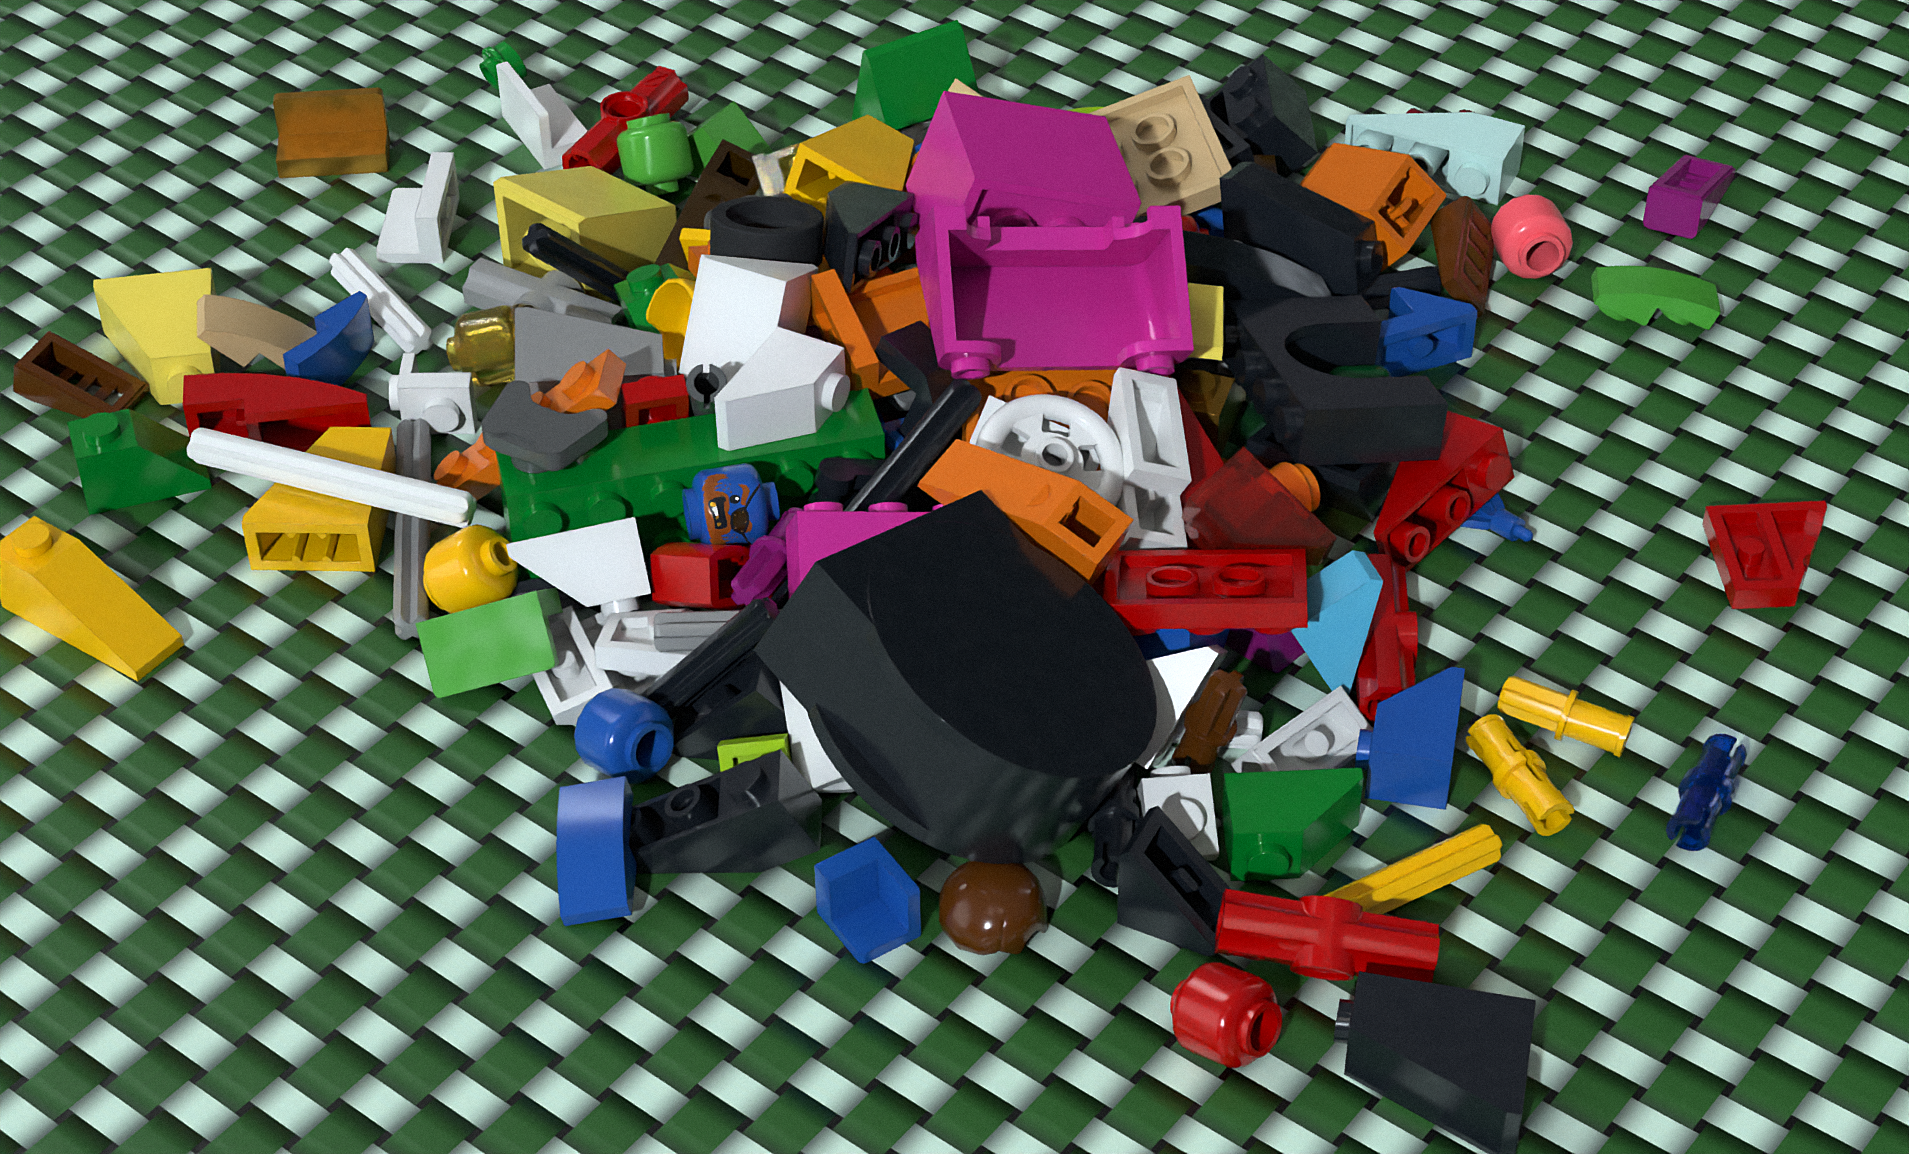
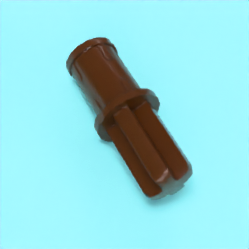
(1211, 722)

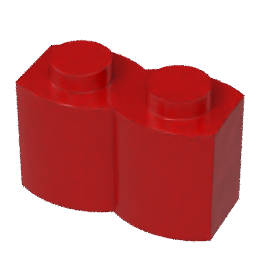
(697, 574)

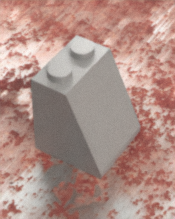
(554, 342)

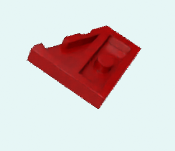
(1763, 549)

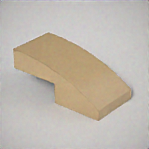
(246, 329)

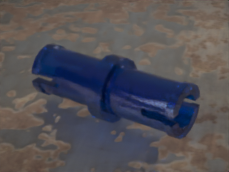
(1706, 792)

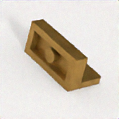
(331, 132)

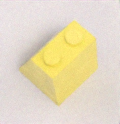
(588, 209)

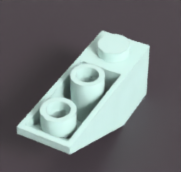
(1457, 150)

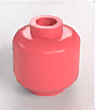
(1531, 236)

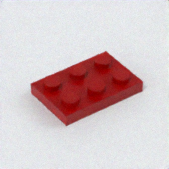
(1208, 590)

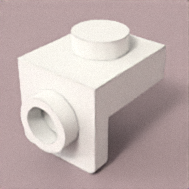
(438, 398)
(1186, 801)

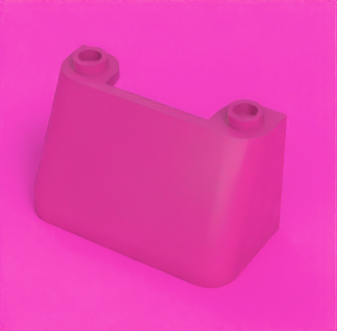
(1055, 294)

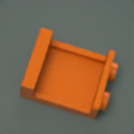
(862, 318)

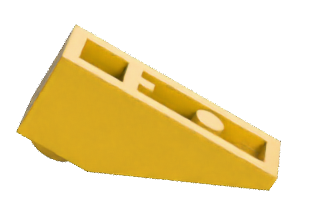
(81, 600)

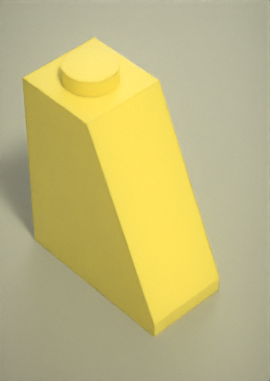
(155, 327)

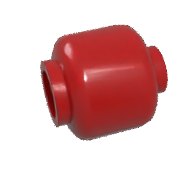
(1225, 1015)

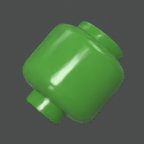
(655, 153)

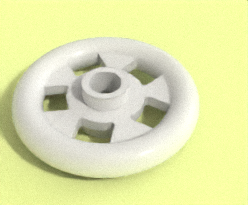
(1085, 432)

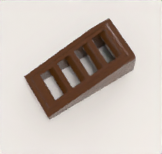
(1463, 251)
(55, 354)

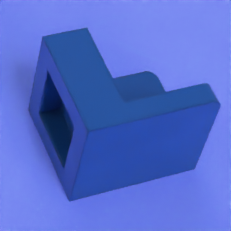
(868, 900)

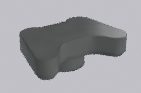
(539, 436)

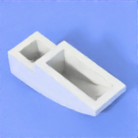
(1155, 458)

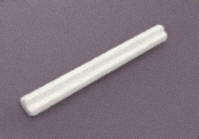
(332, 477)

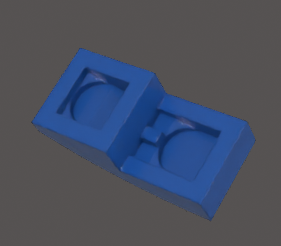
(338, 347)
(594, 852)

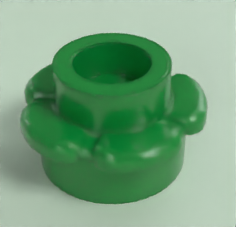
(498, 54)

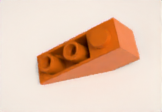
(1046, 507)

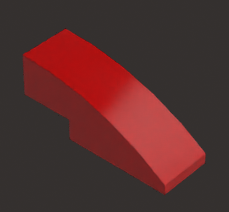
(271, 407)

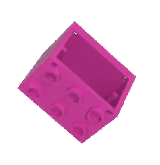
(1021, 165)

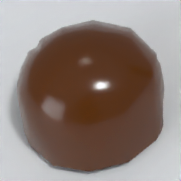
(992, 907)

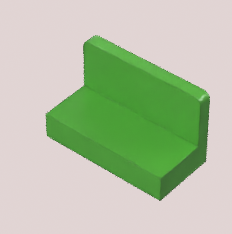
(490, 642)

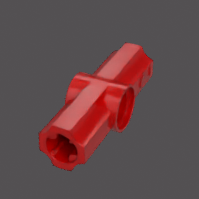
(653, 95)
(1391, 642)
(1325, 937)

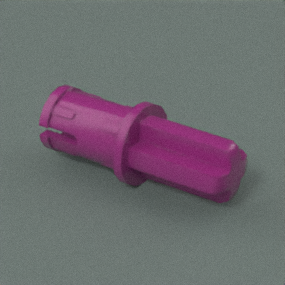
(765, 566)

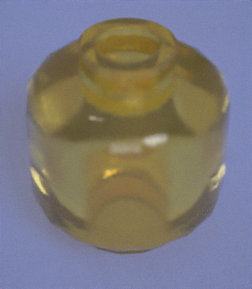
(484, 345)

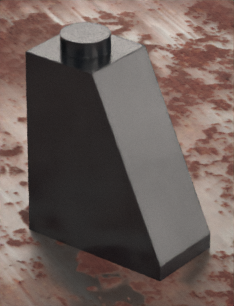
(1300, 227)
(1442, 1054)

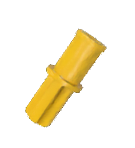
(1565, 714)

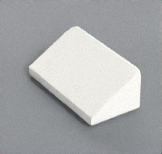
(1315, 739)

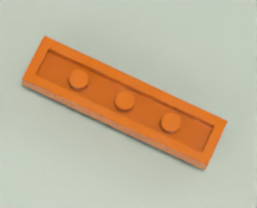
(581, 389)

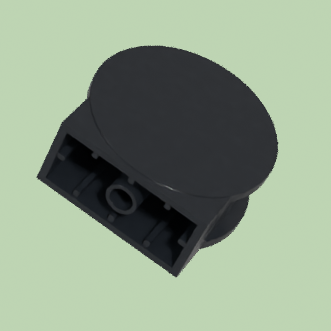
(965, 682)

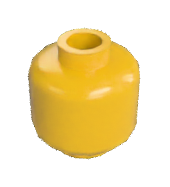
(469, 569)

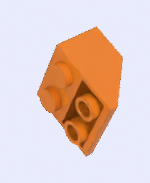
(1380, 187)

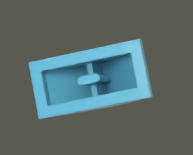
(1339, 617)

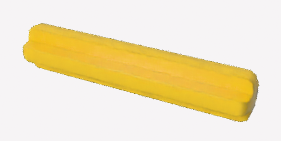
(1424, 871)

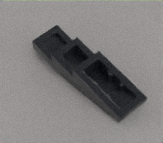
(1247, 270)

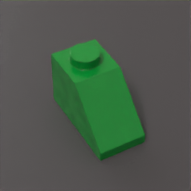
(132, 461)
(1286, 819)

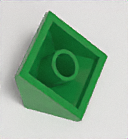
(907, 76)

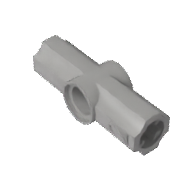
(556, 292)

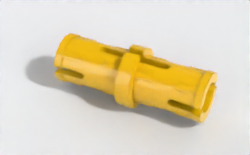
(1519, 775)

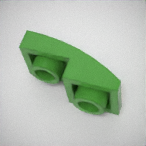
(1640, 290)

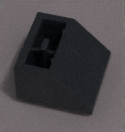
(1267, 113)

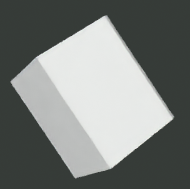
(740, 306)

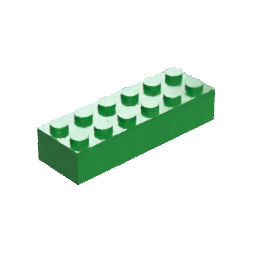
(648, 465)

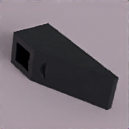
(866, 230)
(729, 821)

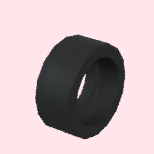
(767, 230)

